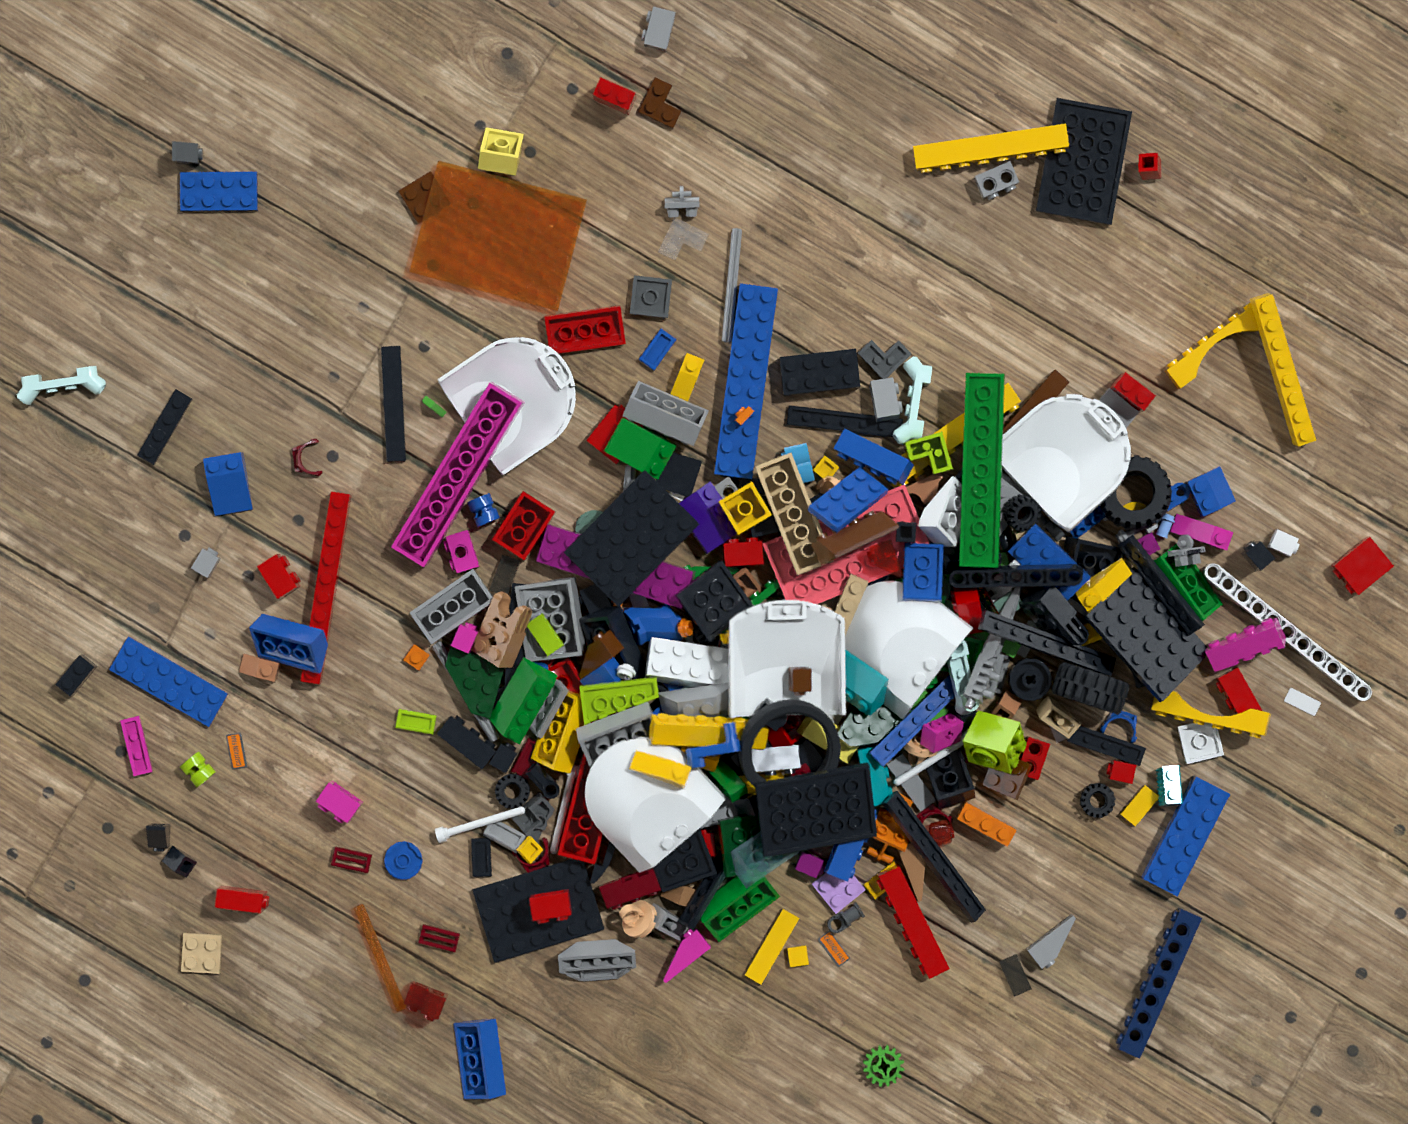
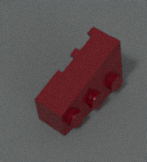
(630, 888)

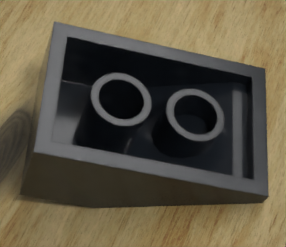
(1091, 555)
(951, 780)

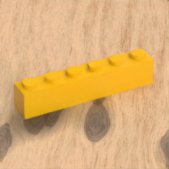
(697, 730)

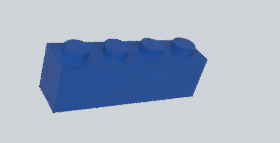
(875, 457)
(843, 858)

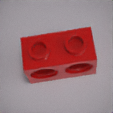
(1037, 759)

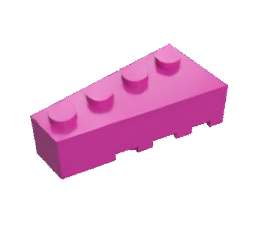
(1246, 644)

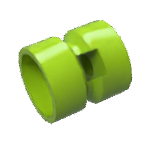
(205, 770)

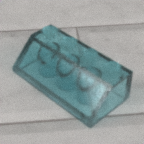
(752, 865)

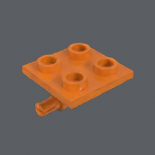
(889, 834)

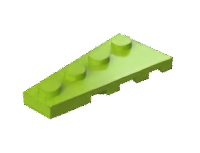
(613, 697)

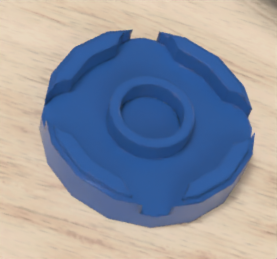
(403, 860)

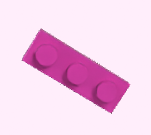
(136, 745)

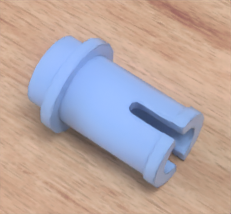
(1165, 525)

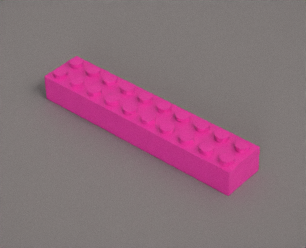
(458, 474)

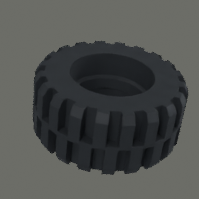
(1157, 507)
(1090, 688)

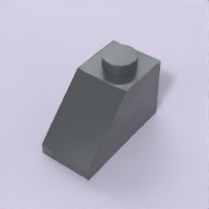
(186, 153)

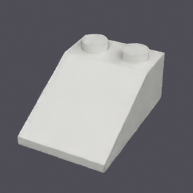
(943, 515)

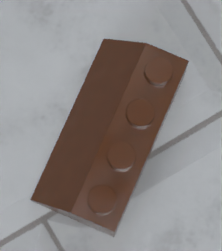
(853, 536)

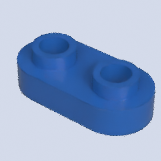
(1175, 499)

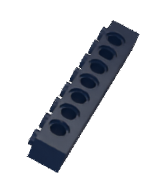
(1168, 976)

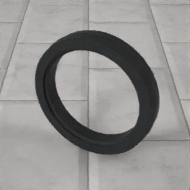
(778, 709)

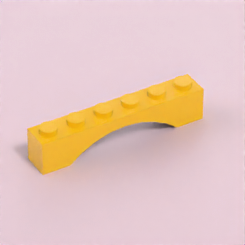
(1186, 369)
(1250, 721)

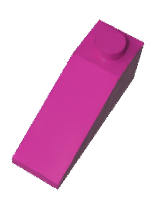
(1202, 532)
(689, 949)

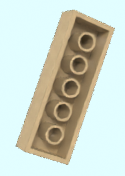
(790, 509)

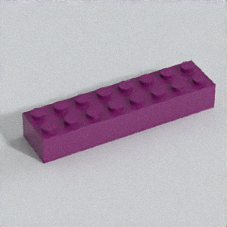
(659, 586)

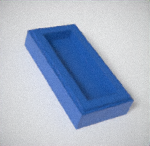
(657, 349)

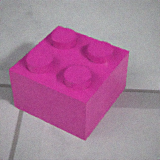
(339, 802)

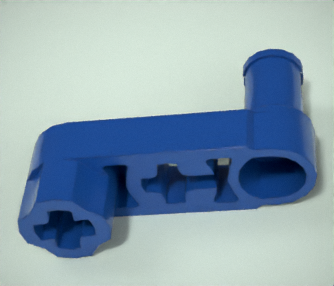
(696, 756)

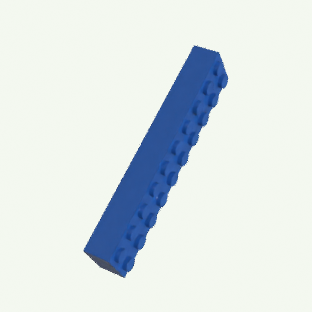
(746, 380)

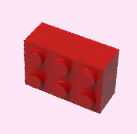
(524, 525)

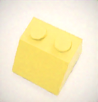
(500, 151)

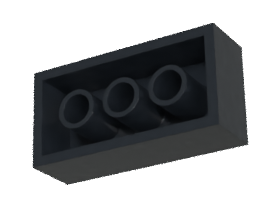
(819, 372)

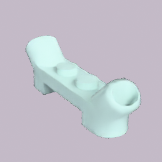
(85, 376)
(921, 376)
(960, 676)

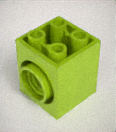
(994, 742)

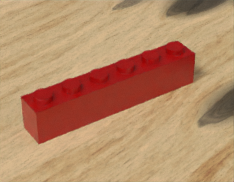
(913, 921)

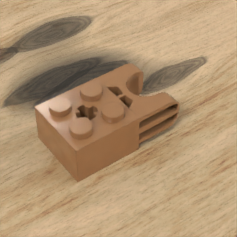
(501, 632)

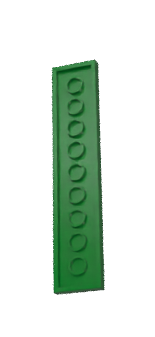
(982, 470)

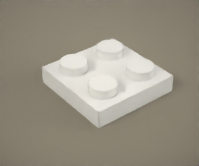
(1199, 742)

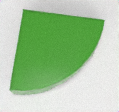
(433, 406)

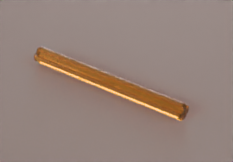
(379, 957)

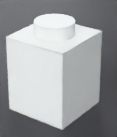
(1283, 543)

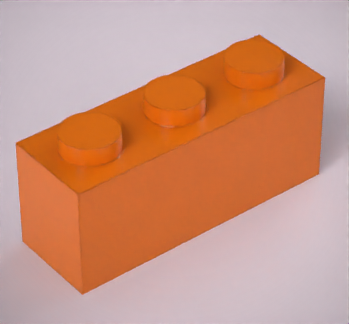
(986, 823)

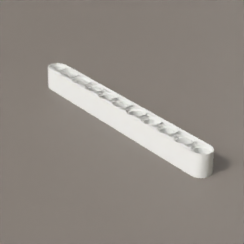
(1295, 636)

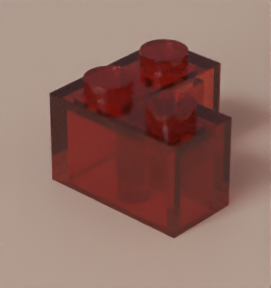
(426, 1000)

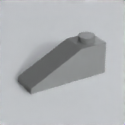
(1050, 944)

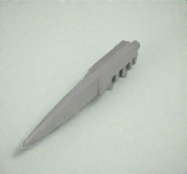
(988, 658)

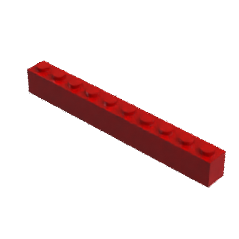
(328, 571)

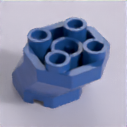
(653, 622)

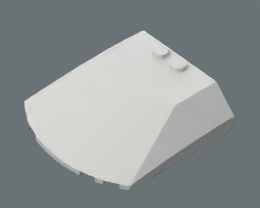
(782, 636)

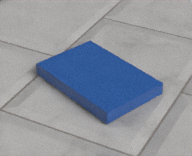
(923, 572)

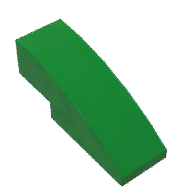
(727, 781)

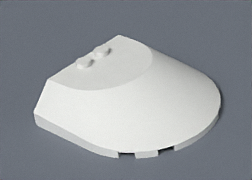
(528, 372)
(1067, 456)
(903, 641)
(643, 813)

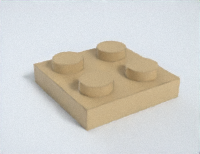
(201, 953)

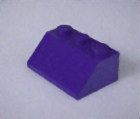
(714, 523)

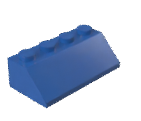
(289, 643)
(480, 1059)

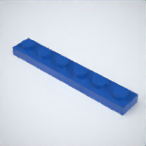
(914, 722)

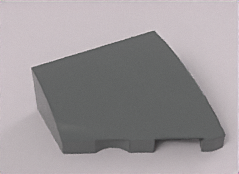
(535, 818)

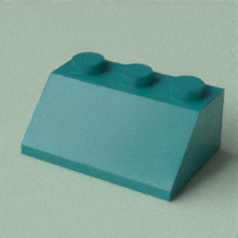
(864, 685)
(880, 789)

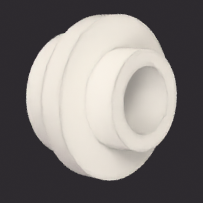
(625, 672)

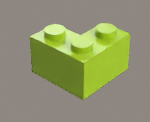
(933, 447)

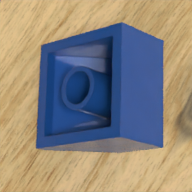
(1210, 491)

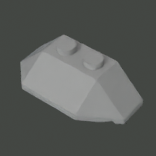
(703, 700)
(597, 960)

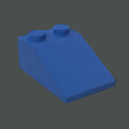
(228, 483)

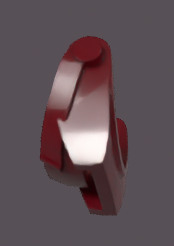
(298, 466)
(930, 810)
(544, 861)

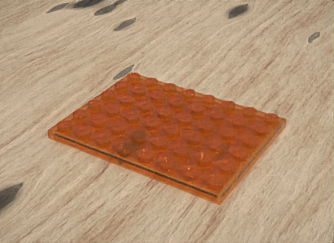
(498, 235)

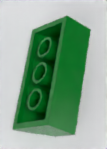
(1190, 584)
(522, 700)
(736, 905)

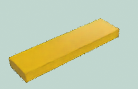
(772, 946)

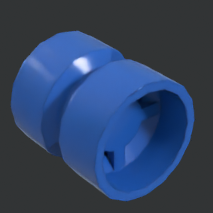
(483, 510)

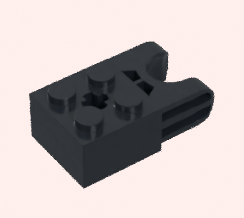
(1054, 614)

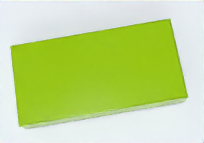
(545, 634)
(416, 721)

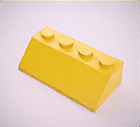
(560, 742)

